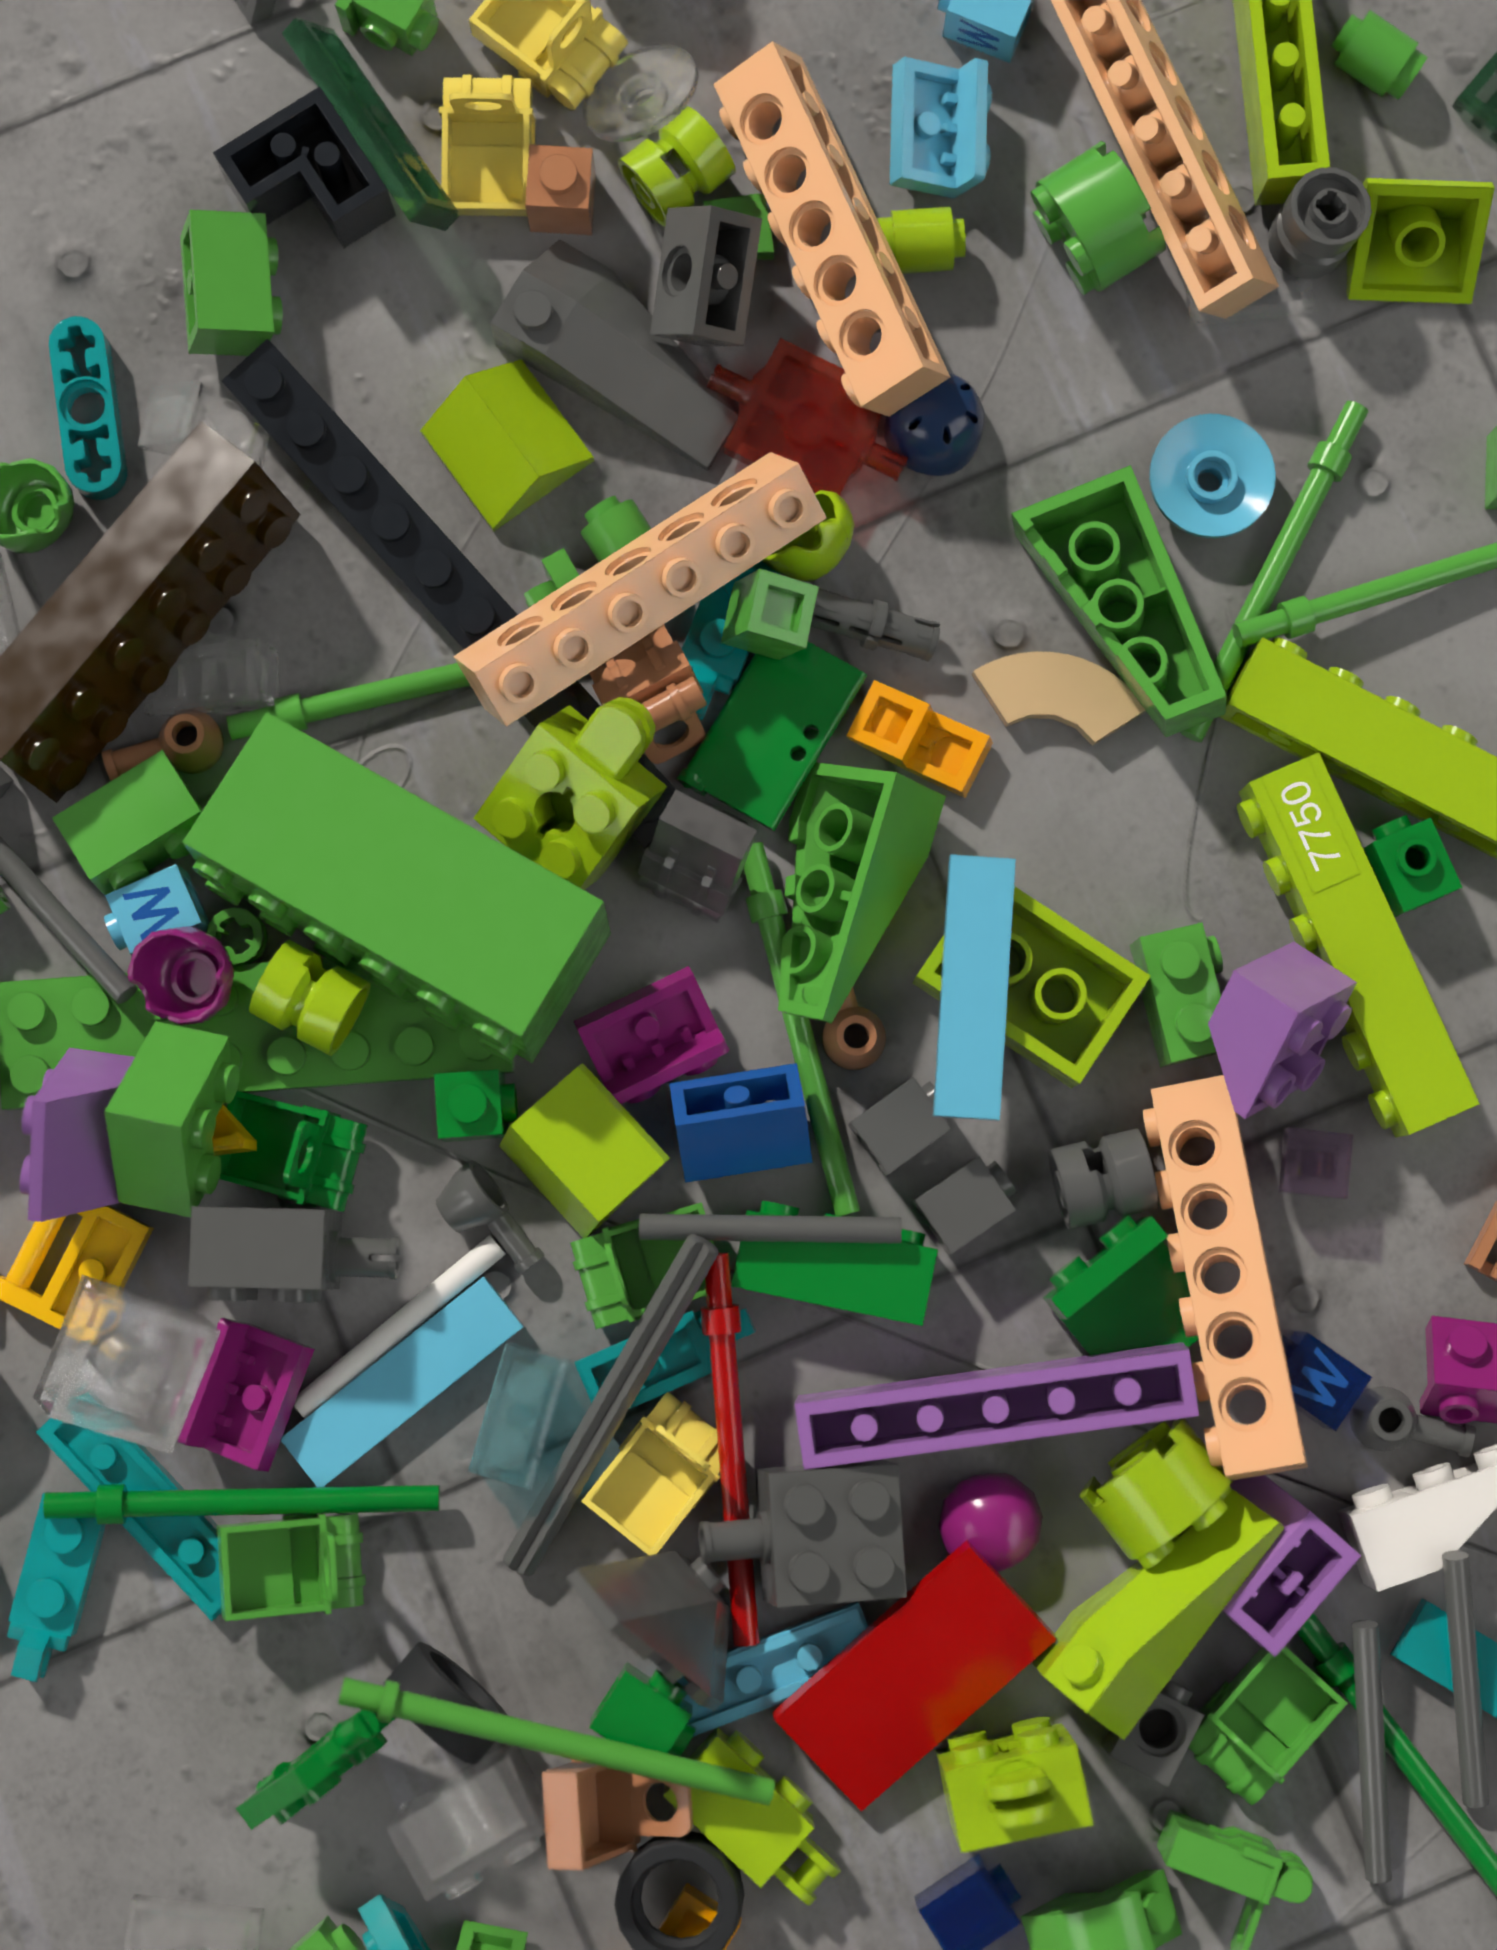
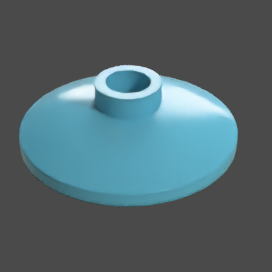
(1218, 447)

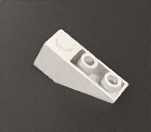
(1410, 1528)

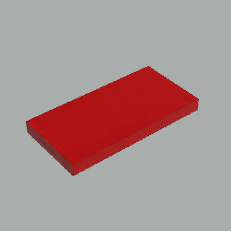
(914, 1675)

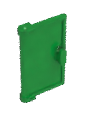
(763, 722)

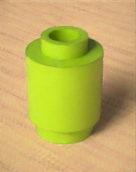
(924, 238)

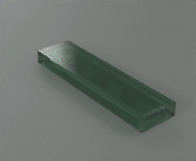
(371, 124)

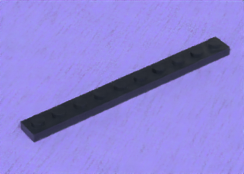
(392, 521)

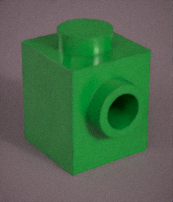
(1411, 864)
(474, 1105)
(645, 1712)

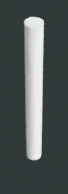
(399, 1325)

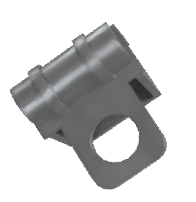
(697, 856)

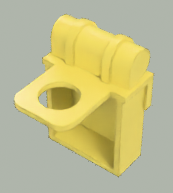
(553, 42)
(487, 143)
(657, 1475)

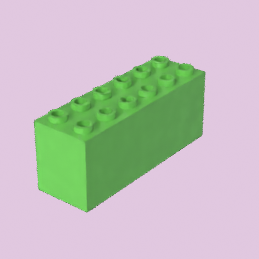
(397, 889)

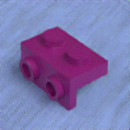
(652, 1037)
(1461, 1370)
(246, 1394)

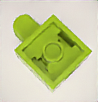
(576, 790)
(1013, 1784)

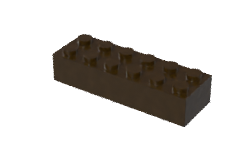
(135, 608)

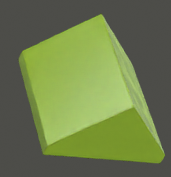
(1420, 241)
(504, 441)
(582, 1150)

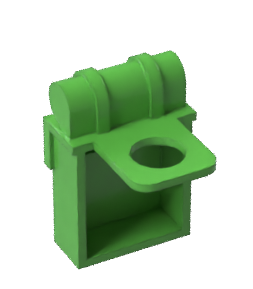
(625, 1272)
(290, 1565)
(1263, 1722)
(1235, 1862)

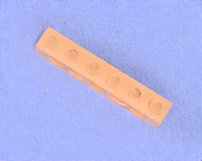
(1168, 153)
(906, 361)
(640, 587)
(1275, 1440)

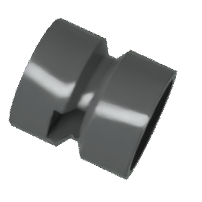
(1319, 223)
(1103, 1179)

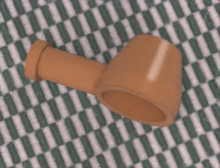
(187, 759)
(834, 1042)

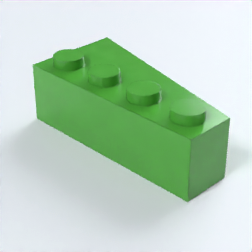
(1121, 586)

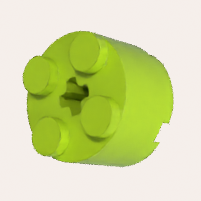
(1158, 1491)

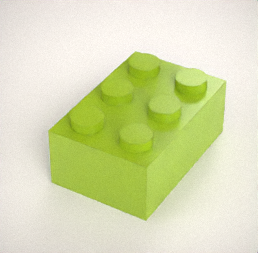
(1061, 990)

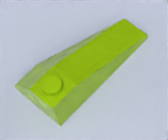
(1143, 1624)

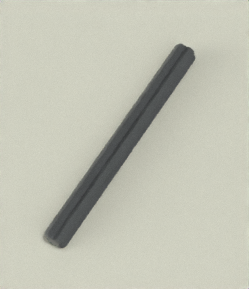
(610, 1405)

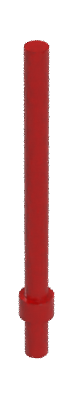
(721, 1322)

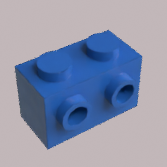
(741, 1129)

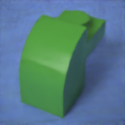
(1124, 1917)

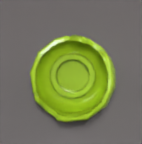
(821, 546)

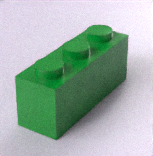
(854, 1277)

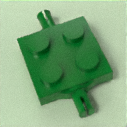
(314, 1771)

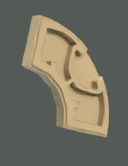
(1058, 689)

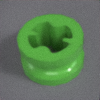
(246, 920)

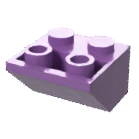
(1276, 1025)
(69, 1136)
(1294, 1571)

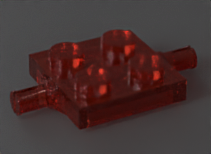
(805, 416)

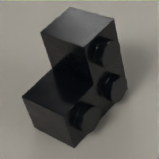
(306, 156)

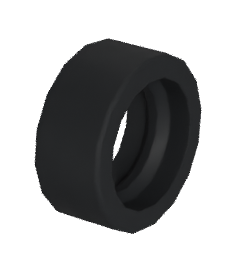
(437, 1676)
(692, 1848)

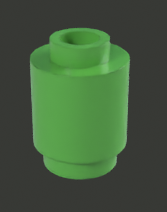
(1378, 54)
(613, 526)

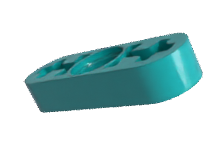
(98, 362)

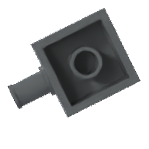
(281, 1251)
(819, 1534)

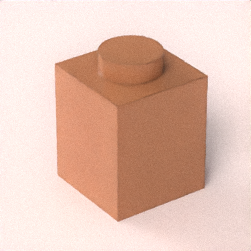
(560, 189)

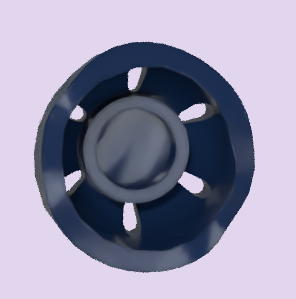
(938, 414)

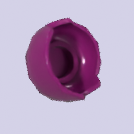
(182, 974)
(994, 1516)

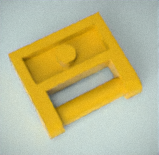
(101, 1248)

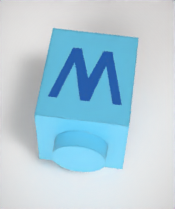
(986, 24)
(154, 904)

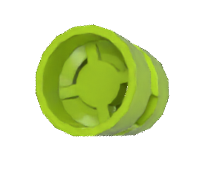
(694, 154)
(305, 995)

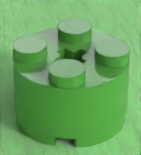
(1098, 217)

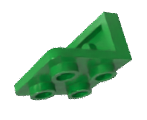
(1123, 1293)

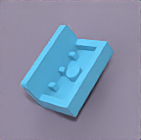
(939, 126)

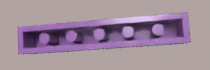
(996, 1405)

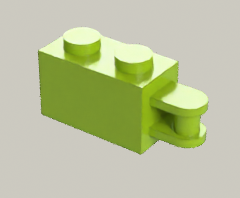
(757, 1834)

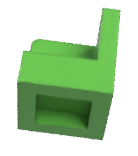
(769, 614)

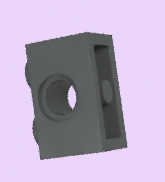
(706, 276)

